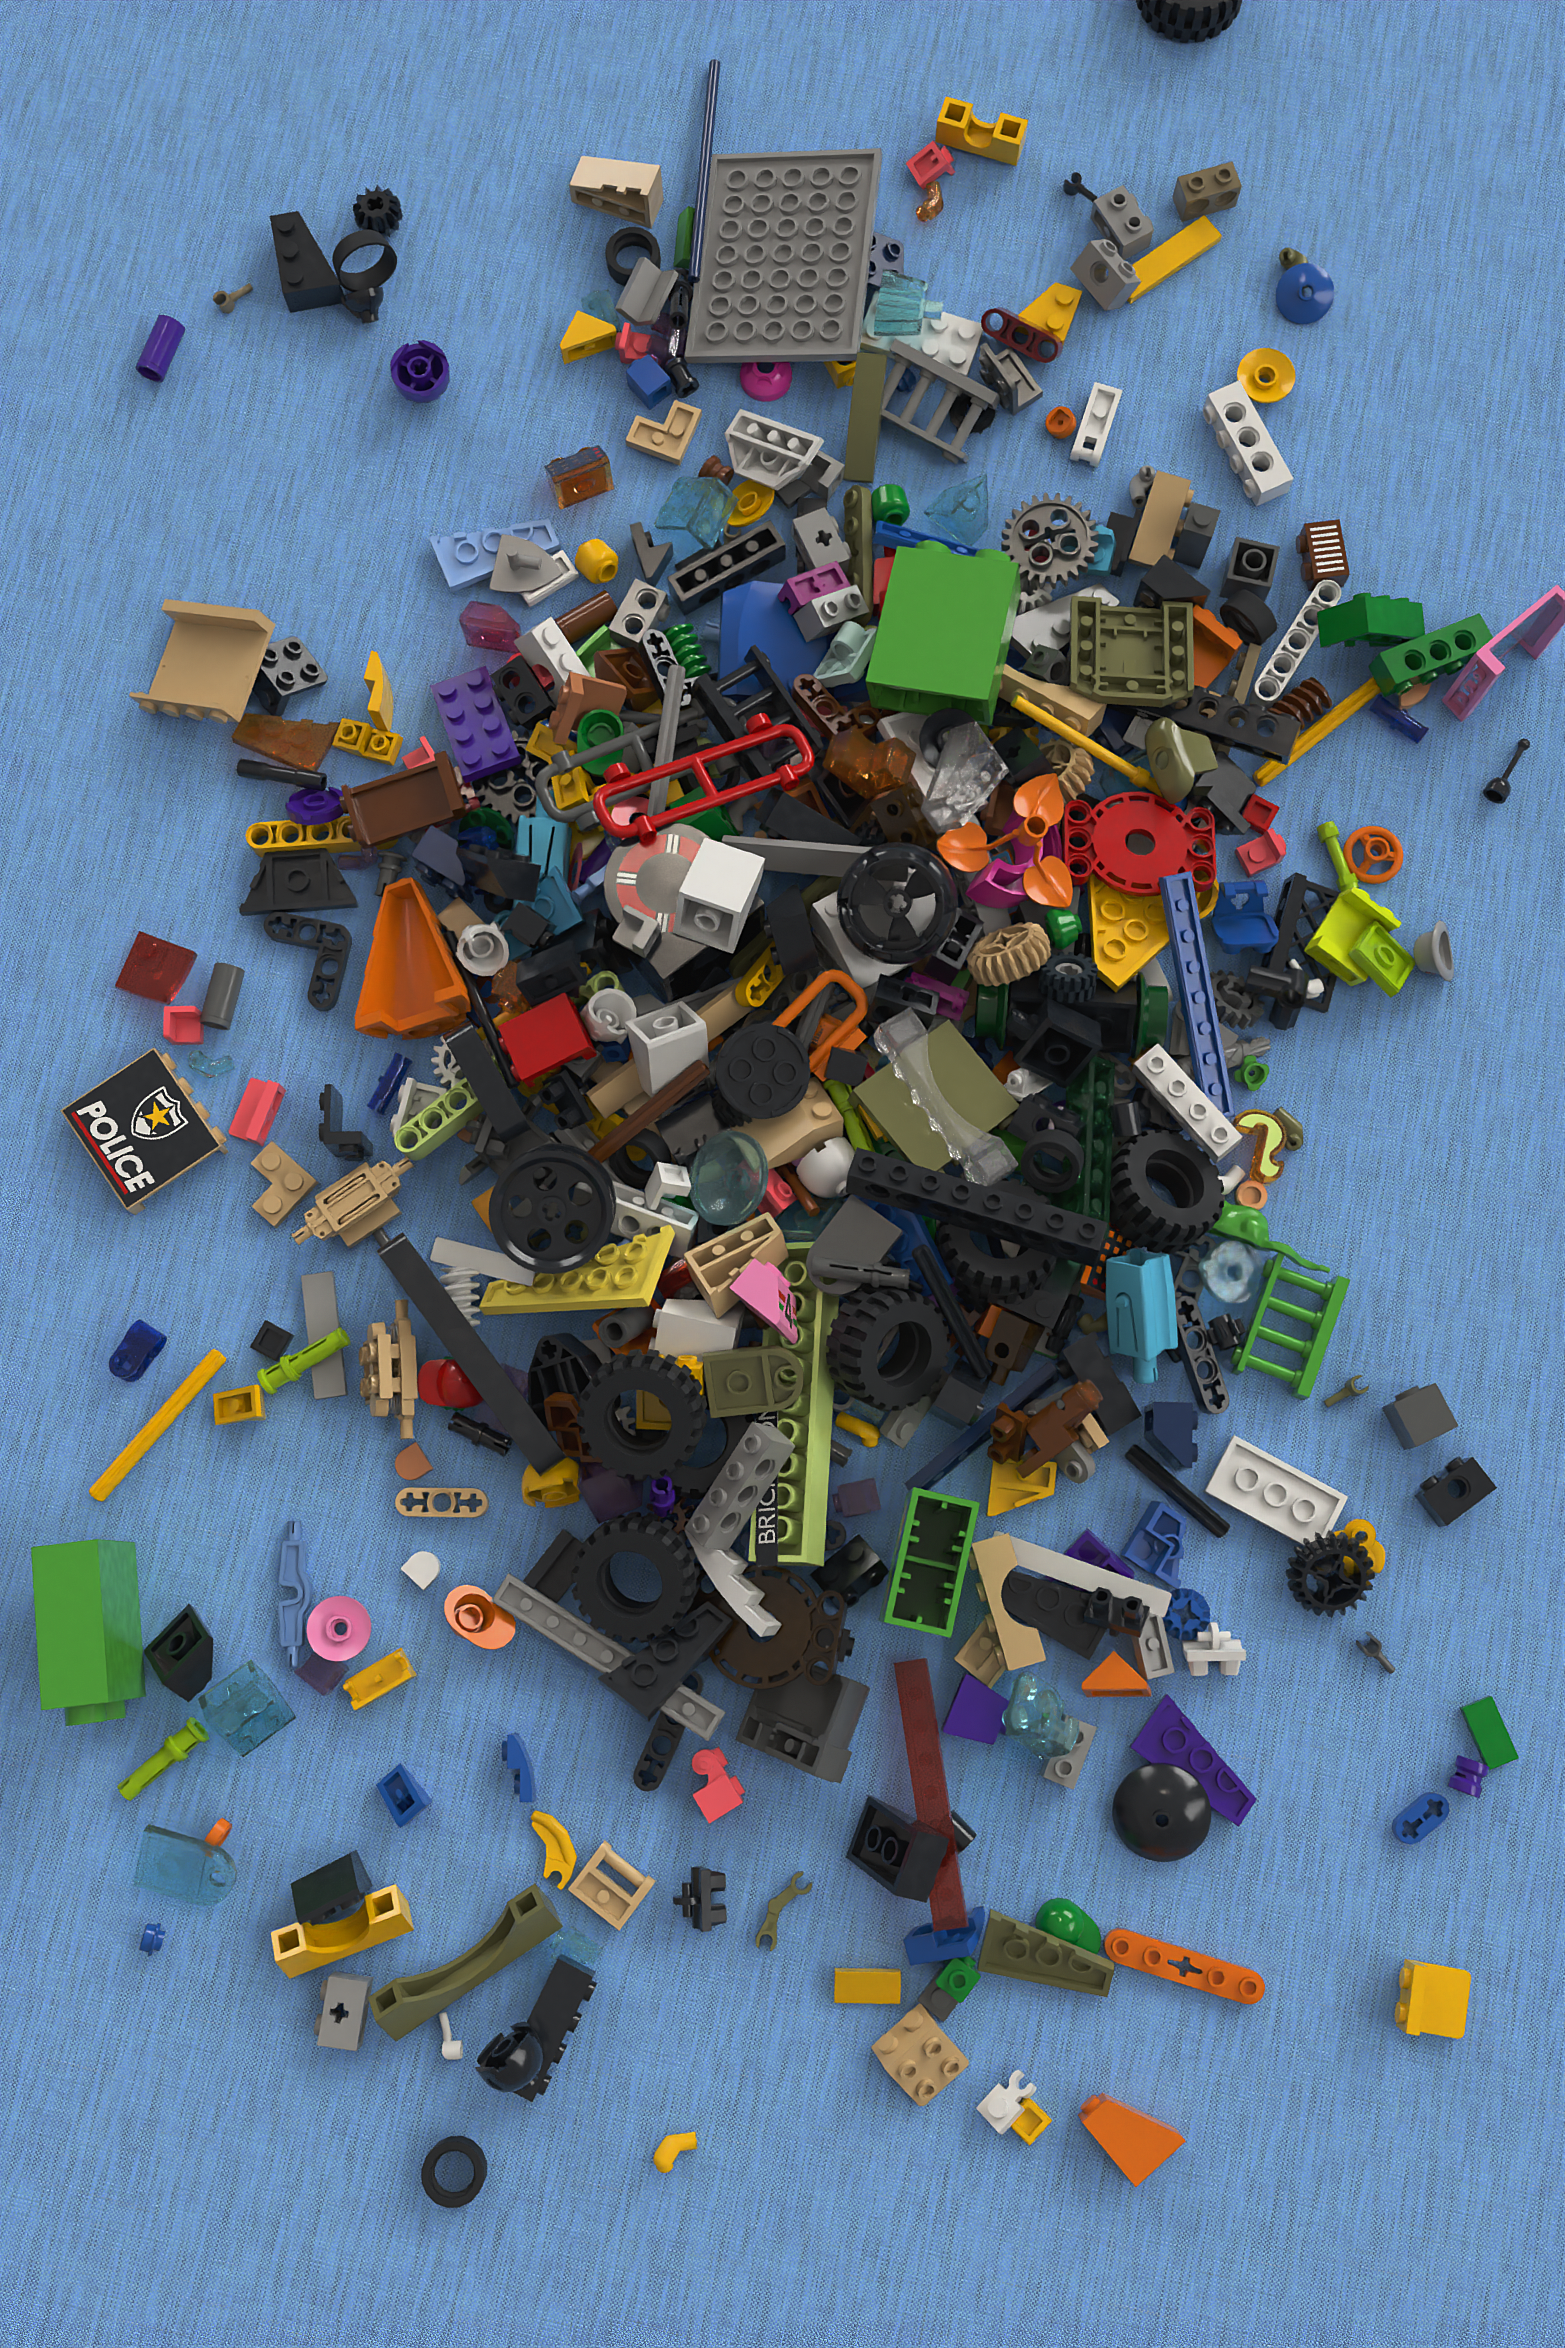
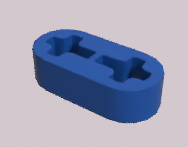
(1425, 1824)

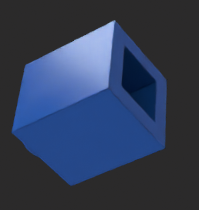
(648, 381)

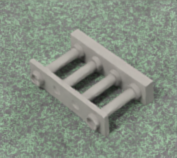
(955, 385)

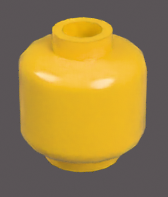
(596, 561)

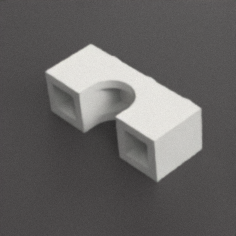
(550, 648)

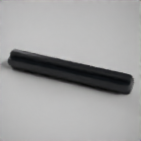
(1177, 1491)

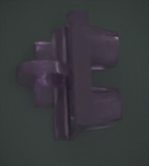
(670, 345)

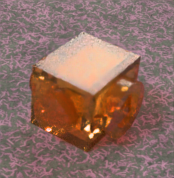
(507, 992)

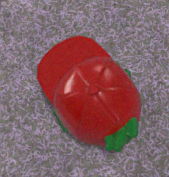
(446, 1385)

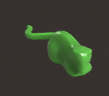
(1251, 1227)

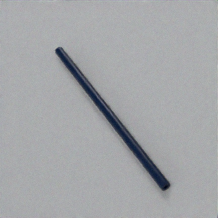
(704, 172)

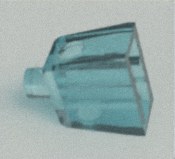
(903, 305)

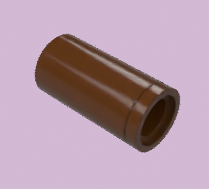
(587, 617)

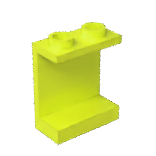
(1341, 930)

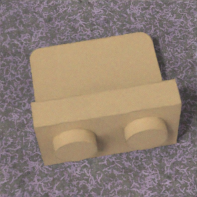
(920, 2055)

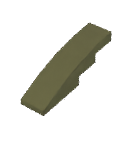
(865, 417)

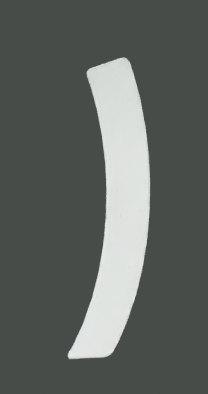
(480, 1259)

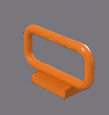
(847, 1034)

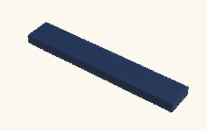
(980, 1431)

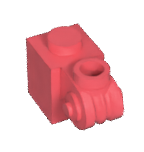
(721, 1791)

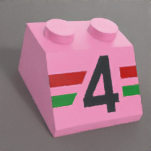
(768, 1296)

